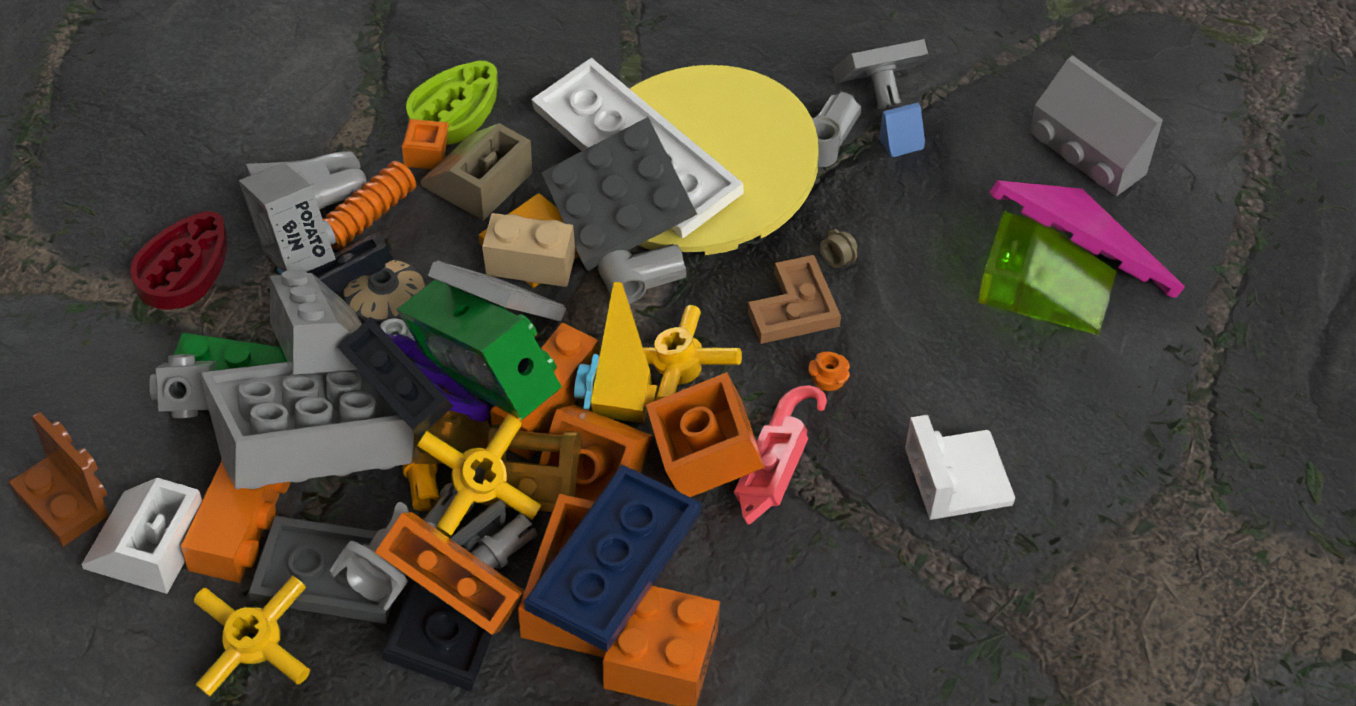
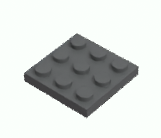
(619, 193)

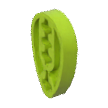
(454, 86)

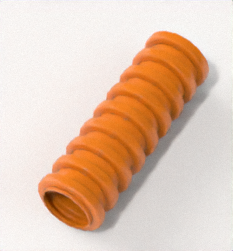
(370, 203)

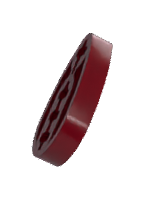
(194, 274)

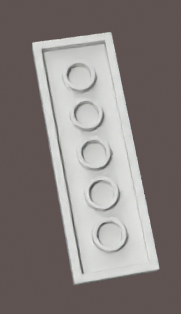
(595, 105)

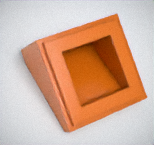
(424, 143)

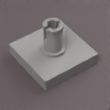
(880, 66)

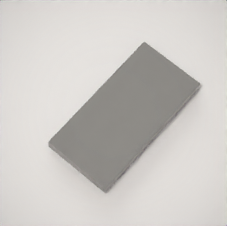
(497, 290)

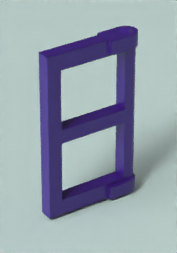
(461, 399)

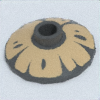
(383, 292)

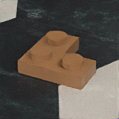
(802, 307)

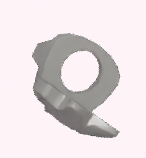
(369, 572)

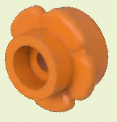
(826, 378)

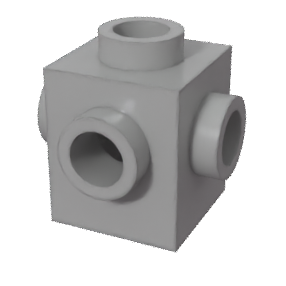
(168, 392)

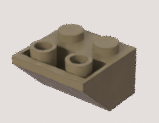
(482, 170)

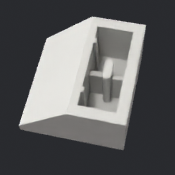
(146, 535)

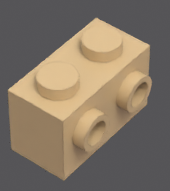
(529, 249)

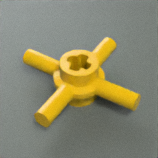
(681, 356)
(464, 469)
(243, 649)

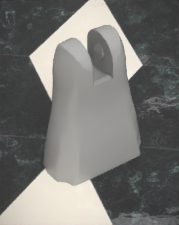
(334, 174)

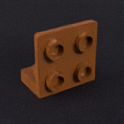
(62, 486)

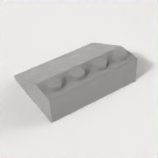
(301, 425)

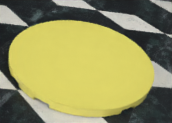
(754, 133)

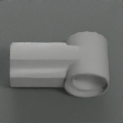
(834, 125)
(642, 270)

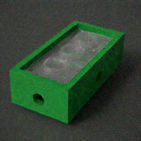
(482, 347)

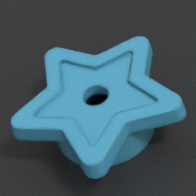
(585, 381)

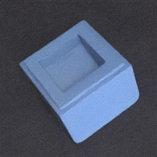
(902, 130)

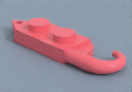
(780, 449)

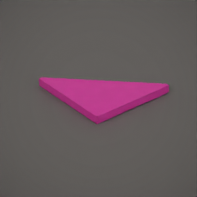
(1091, 227)

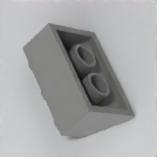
(1096, 126)
(310, 323)

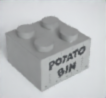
(288, 218)

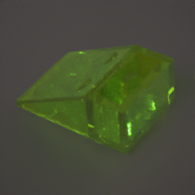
(1045, 276)

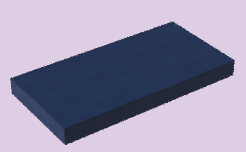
(613, 557)

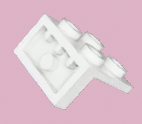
(956, 471)

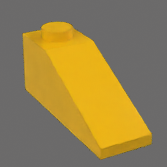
(623, 374)

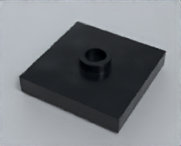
(436, 640)

